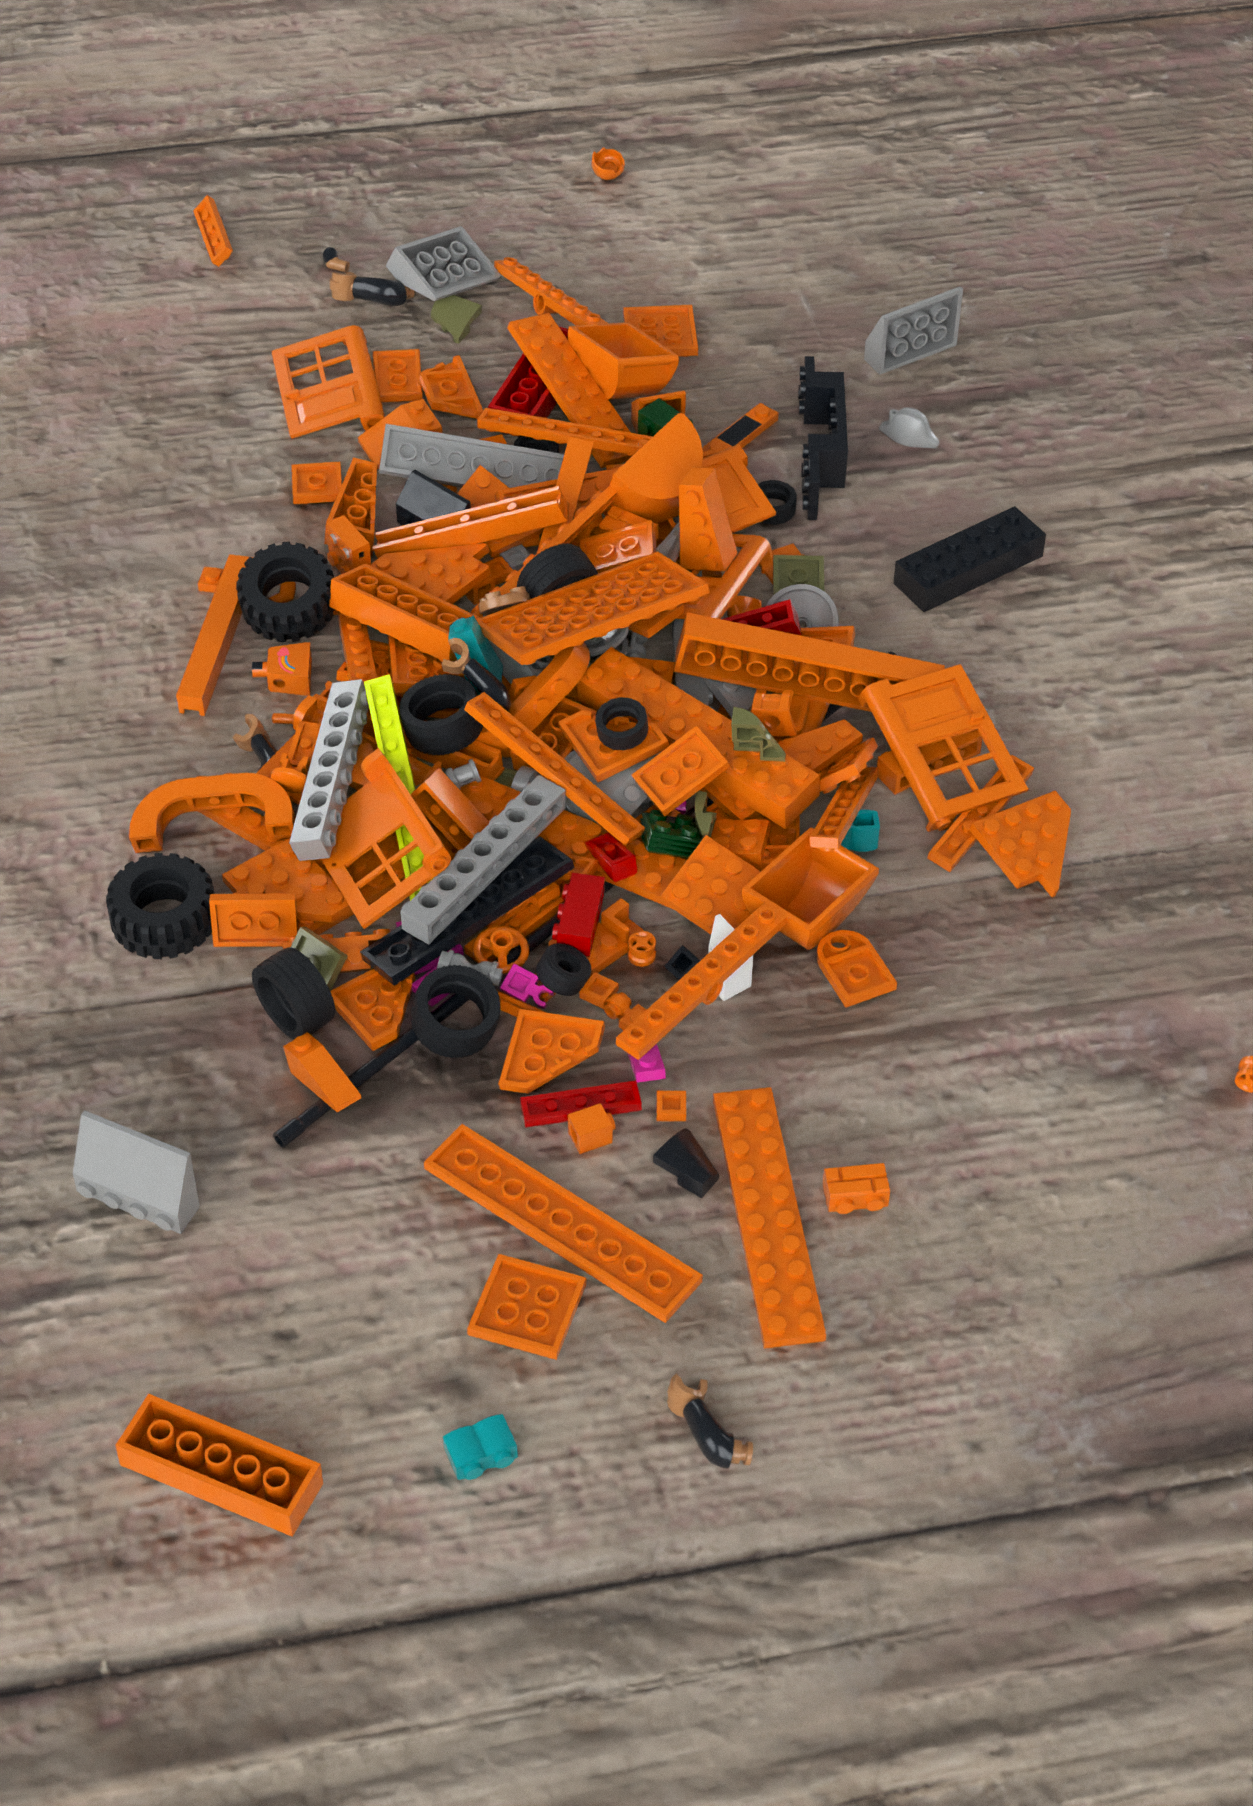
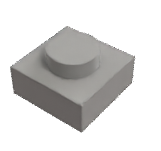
(515, 556)

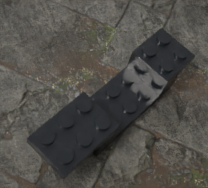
(824, 453)

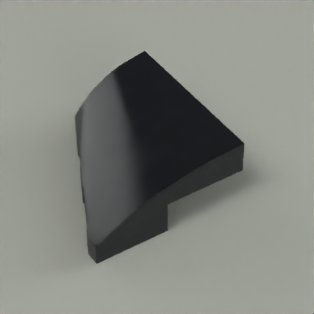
(688, 1162)

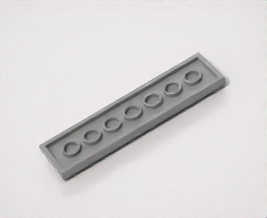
(455, 458)

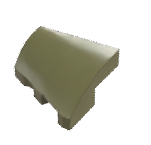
(455, 315)
(752, 735)
(703, 819)

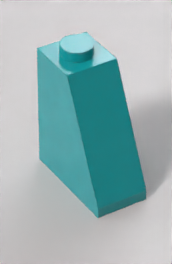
(478, 645)

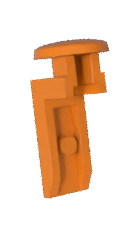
(296, 764)

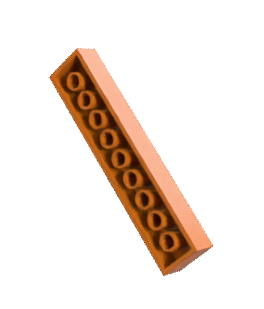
(787, 661)
(769, 787)

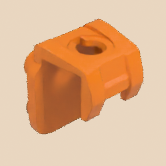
(781, 713)

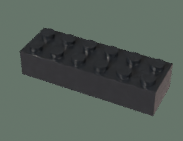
(969, 559)

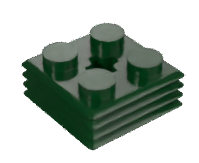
(669, 834)

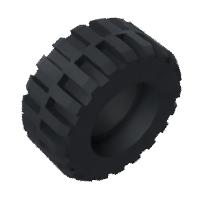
(282, 565)
(155, 880)

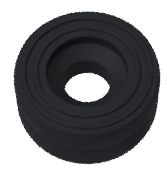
(563, 969)

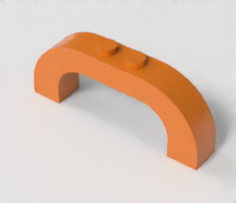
(545, 691)
(208, 794)

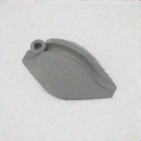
(909, 428)

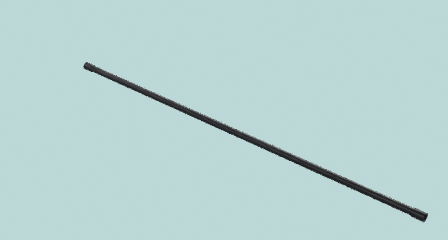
(297, 1125)

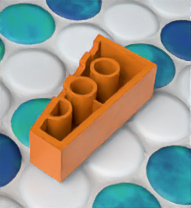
(358, 499)
(704, 524)

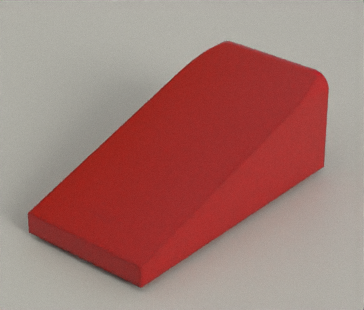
(612, 857)

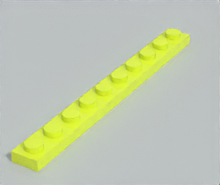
(392, 744)

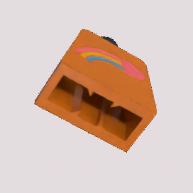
(287, 669)

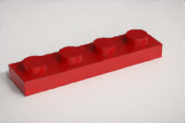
(556, 1106)

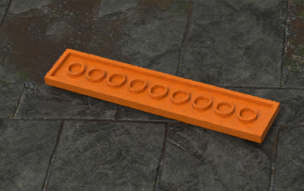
(570, 832)
(768, 1219)
(564, 1223)

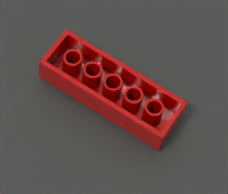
(525, 391)

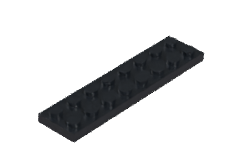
(536, 867)

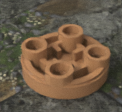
(495, 601)

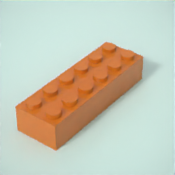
(397, 609)
(220, 1464)

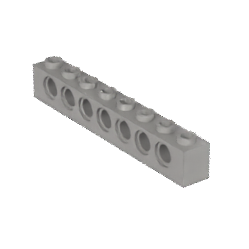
(330, 771)
(483, 859)

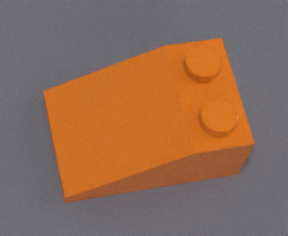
(411, 415)

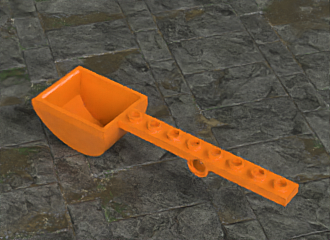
(615, 354)
(642, 486)
(798, 894)

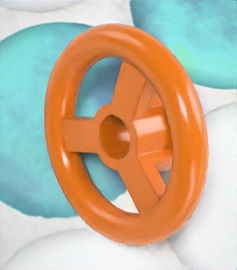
(501, 942)

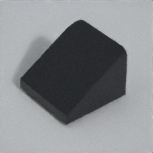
(681, 962)

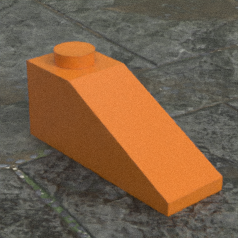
(320, 1072)

